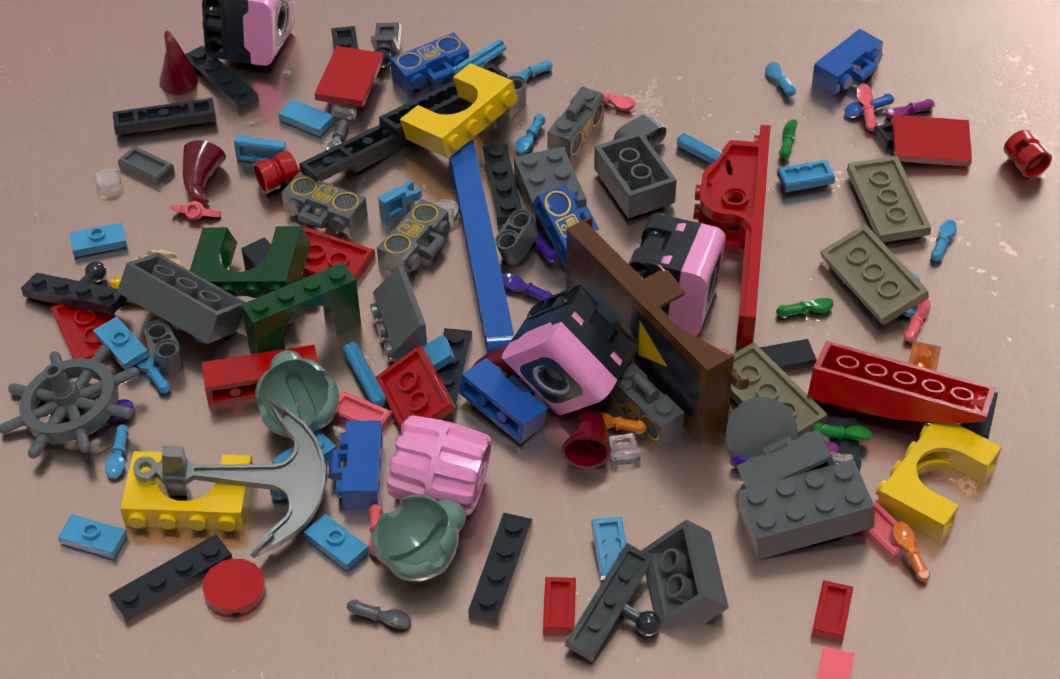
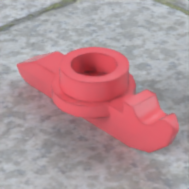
(195, 210)

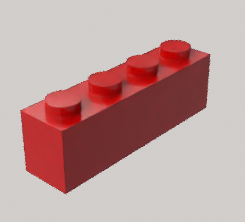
(237, 377)

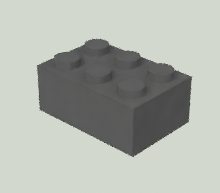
(542, 172)
(634, 174)

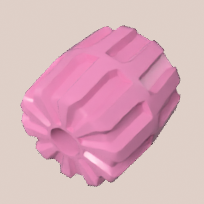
(439, 461)

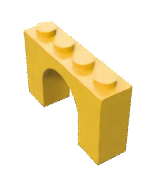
(449, 133)
(938, 445)
(220, 509)

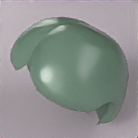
(300, 387)
(419, 537)

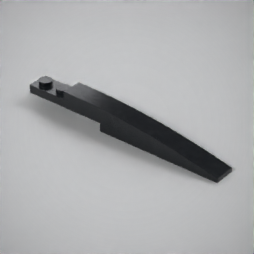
(384, 138)

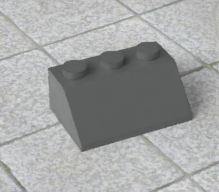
(398, 315)
(685, 577)

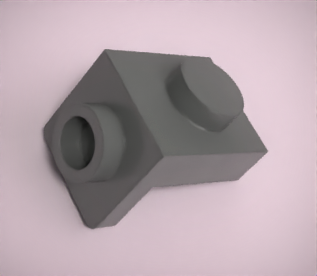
(387, 36)

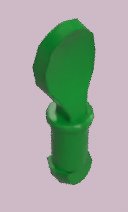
(788, 139)
(818, 305)
(853, 432)

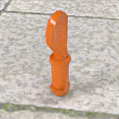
(624, 424)
(904, 538)

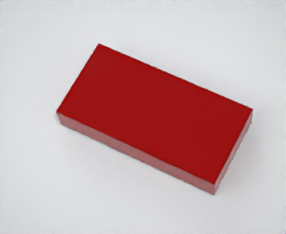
(559, 606)
(832, 611)

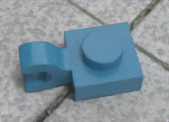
(396, 200)

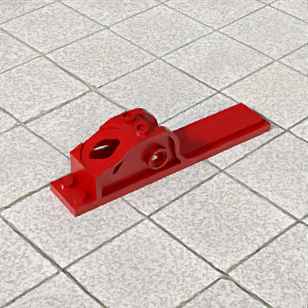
(735, 196)

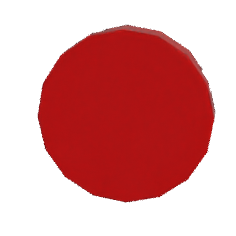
(233, 586)

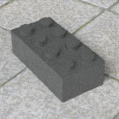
(181, 298)
(806, 509)

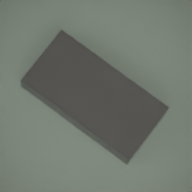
(146, 165)

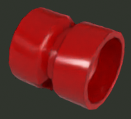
(1027, 153)
(275, 172)

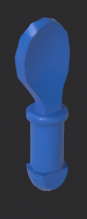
(854, 109)

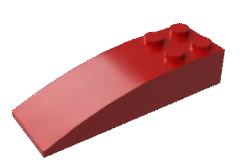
(895, 388)

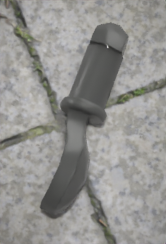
(338, 136)
(393, 617)

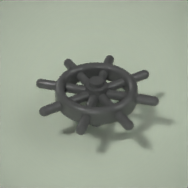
(69, 401)

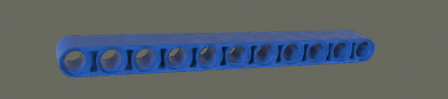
(481, 249)

